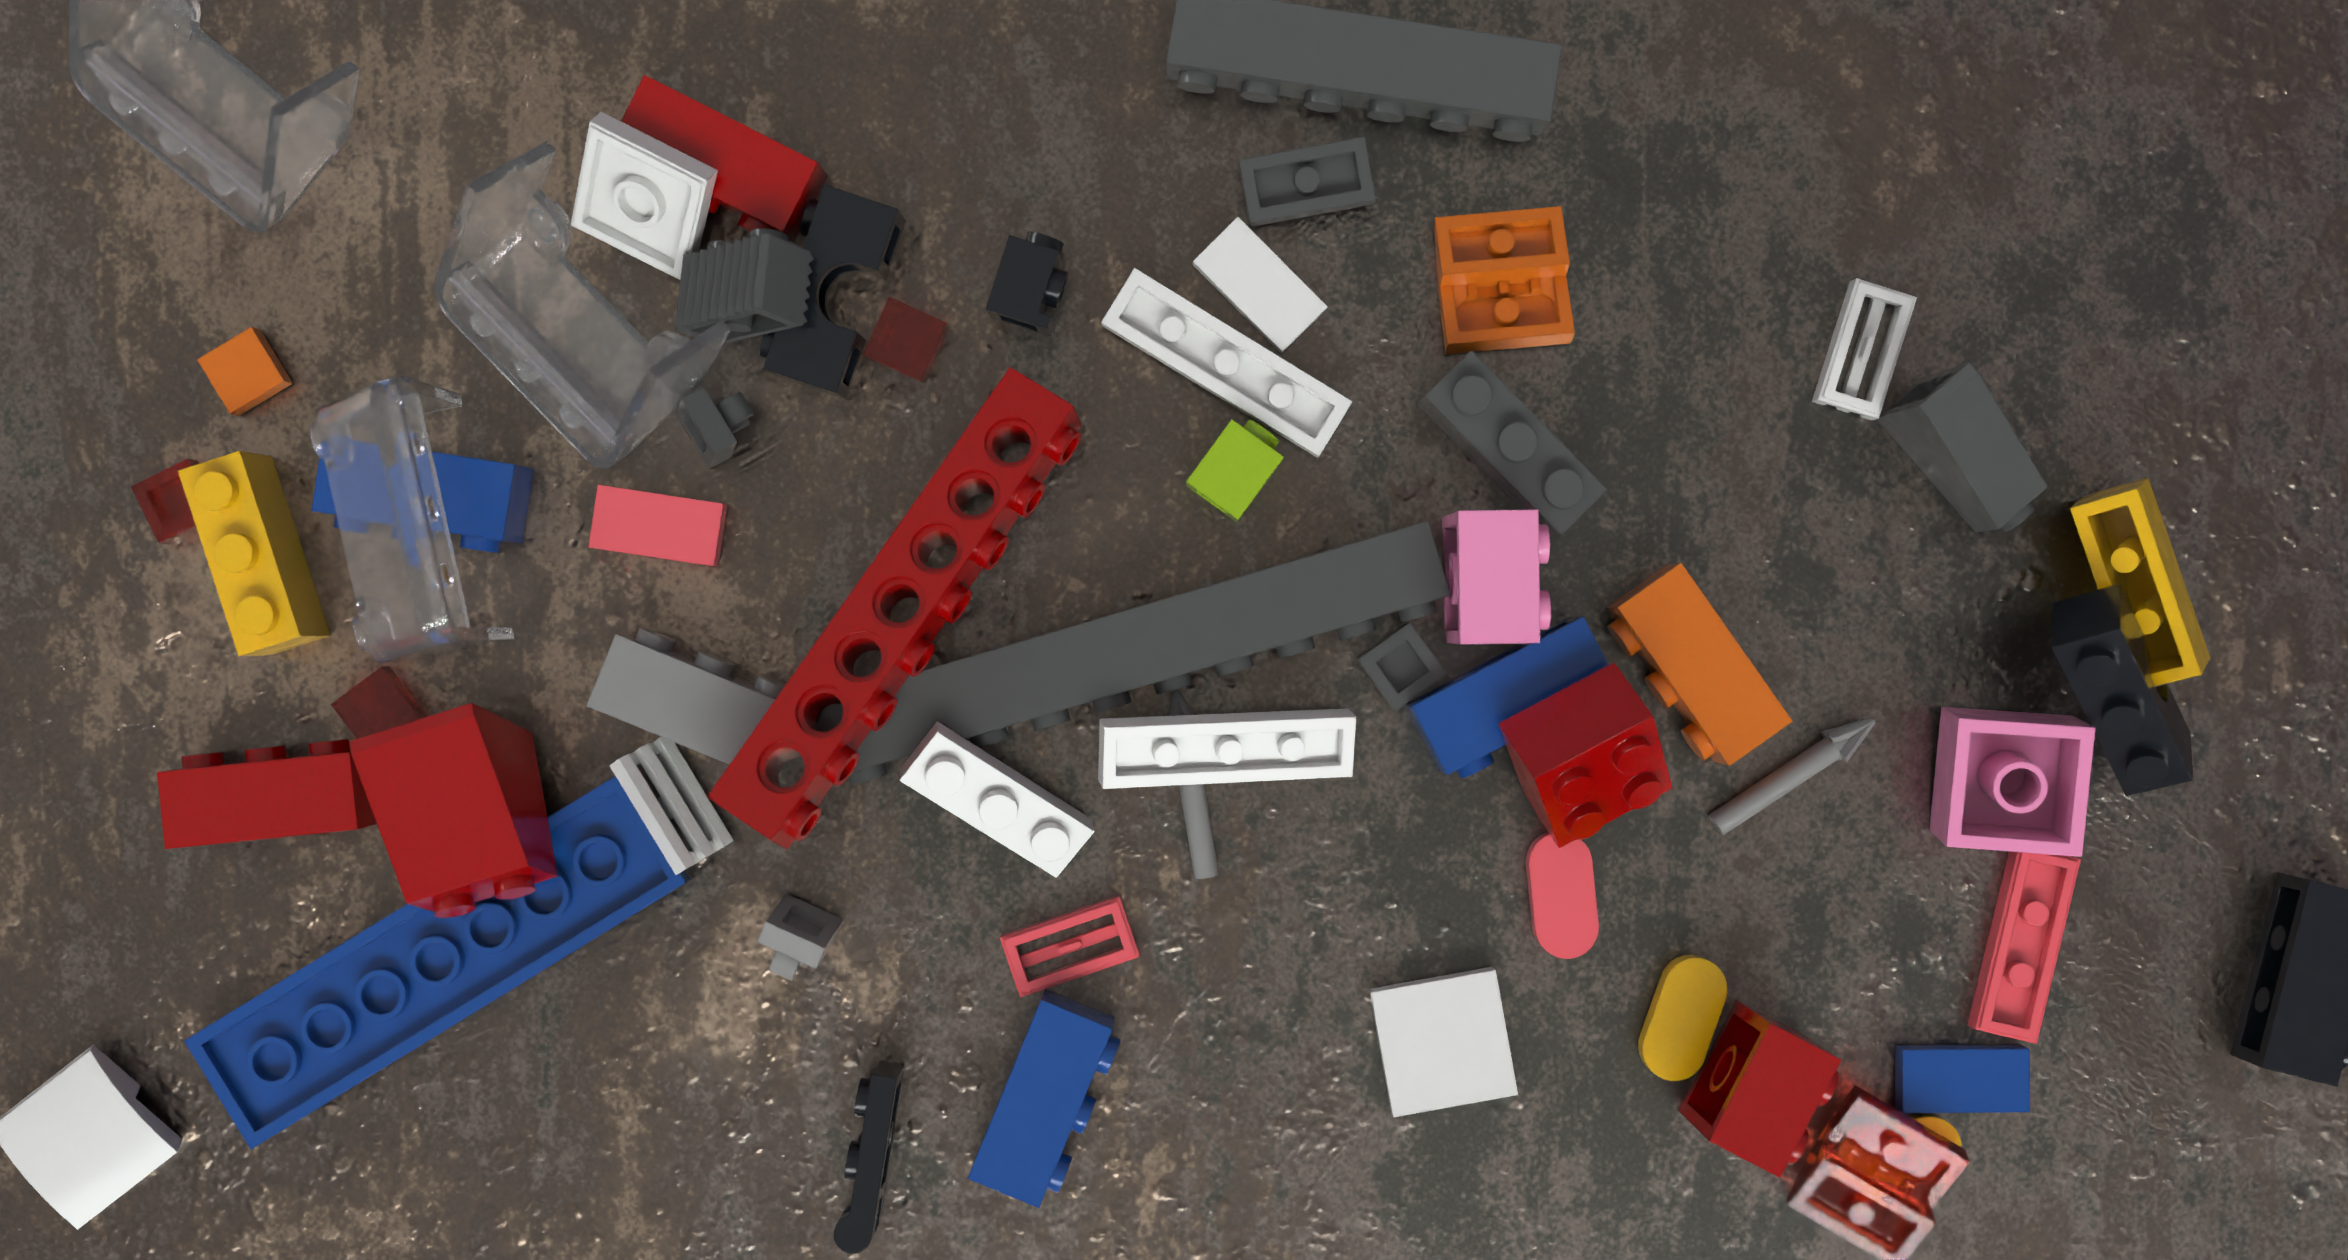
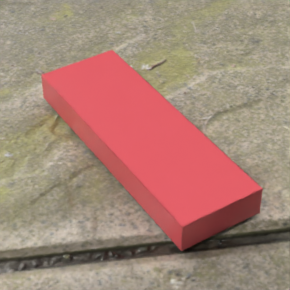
(2023, 945)

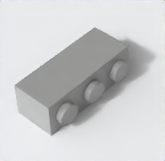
(680, 696)

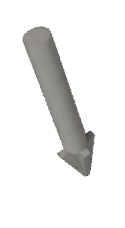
(1837, 744)
(1196, 814)

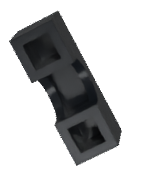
(844, 238)
(2108, 671)

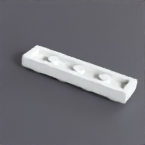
(1226, 363)
(1226, 748)

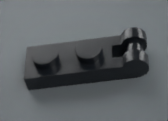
(870, 1159)

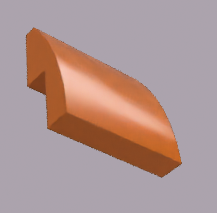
(1503, 280)

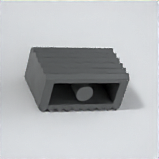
(747, 284)

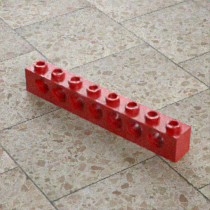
(1012, 413)

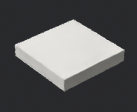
(642, 195)
(1443, 1041)

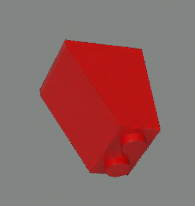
(458, 808)

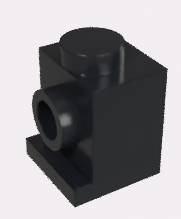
(1028, 283)

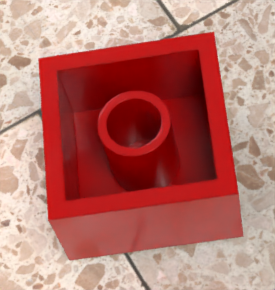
(1587, 755)
(1760, 1089)

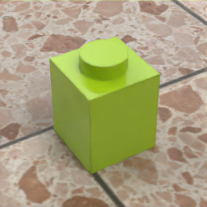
(1236, 468)

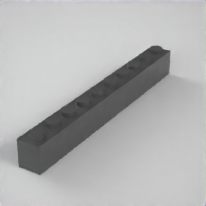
(1160, 645)

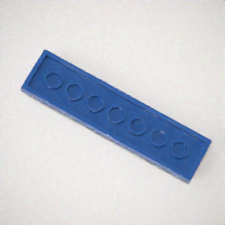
(426, 972)

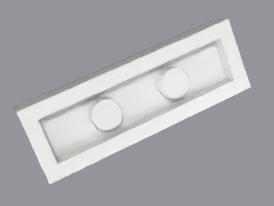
(996, 799)

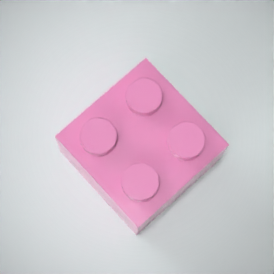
(1494, 577)
(2012, 781)

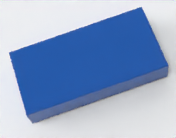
(1962, 1078)

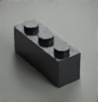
(2299, 984)

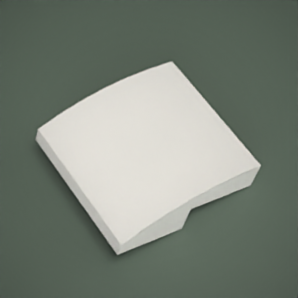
(85, 1137)

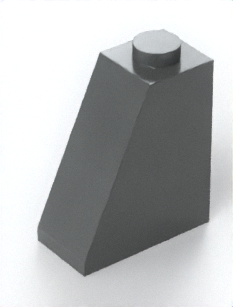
(1966, 448)

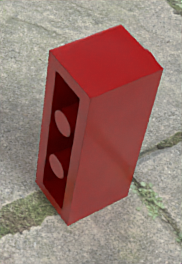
(755, 173)
(262, 796)

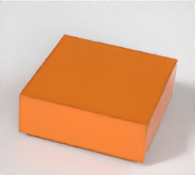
(245, 371)

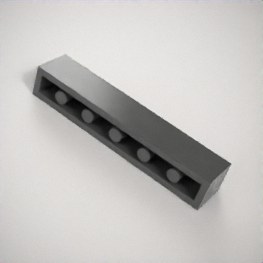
(1366, 64)

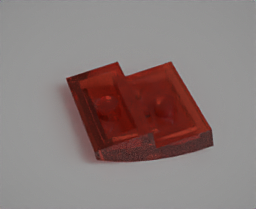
(1876, 1177)

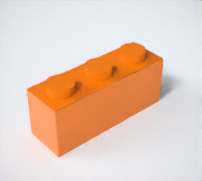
(1696, 666)

